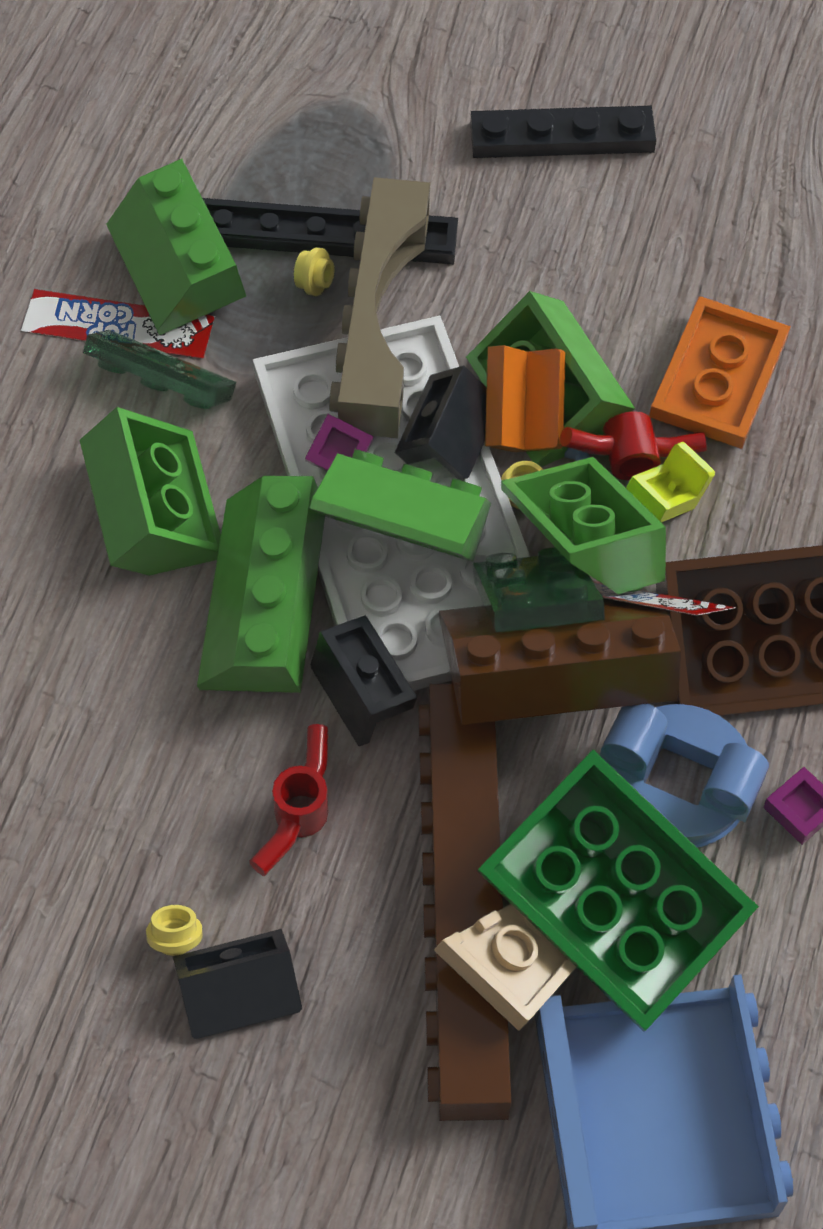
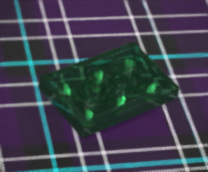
(536, 591)

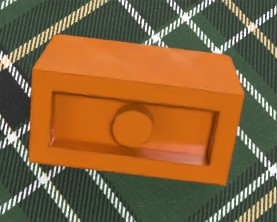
(524, 399)

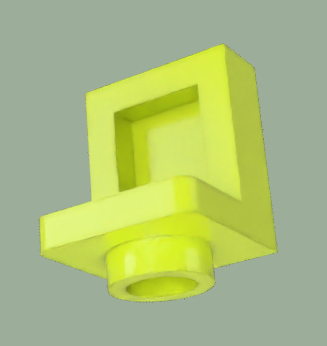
(674, 485)

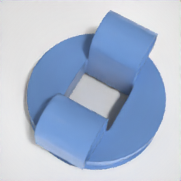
(701, 737)

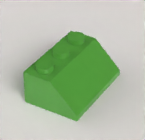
(174, 249)
(590, 387)
(150, 494)
(403, 504)
(594, 523)

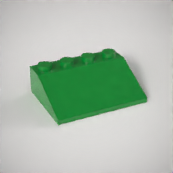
(618, 890)

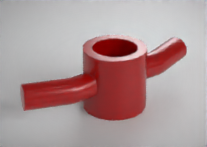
(629, 443)
(296, 782)

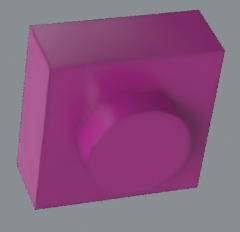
(333, 438)
(798, 805)

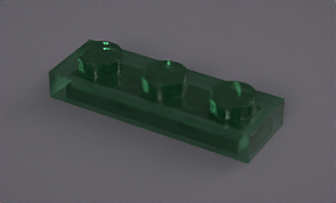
(159, 369)

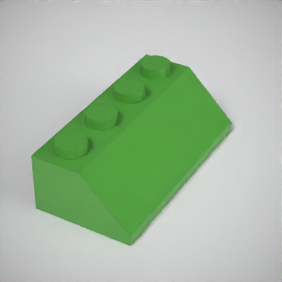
(263, 588)

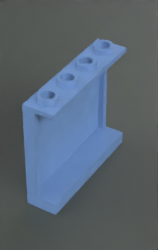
(665, 1118)

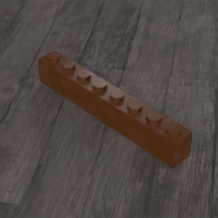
(465, 832)

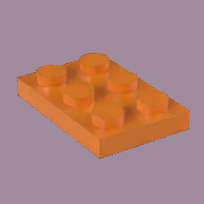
(720, 372)

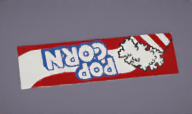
(80, 315)
(662, 601)

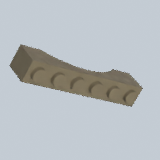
(371, 375)

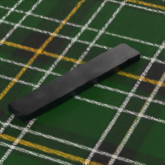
(306, 227)

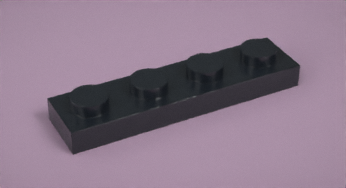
(562, 131)

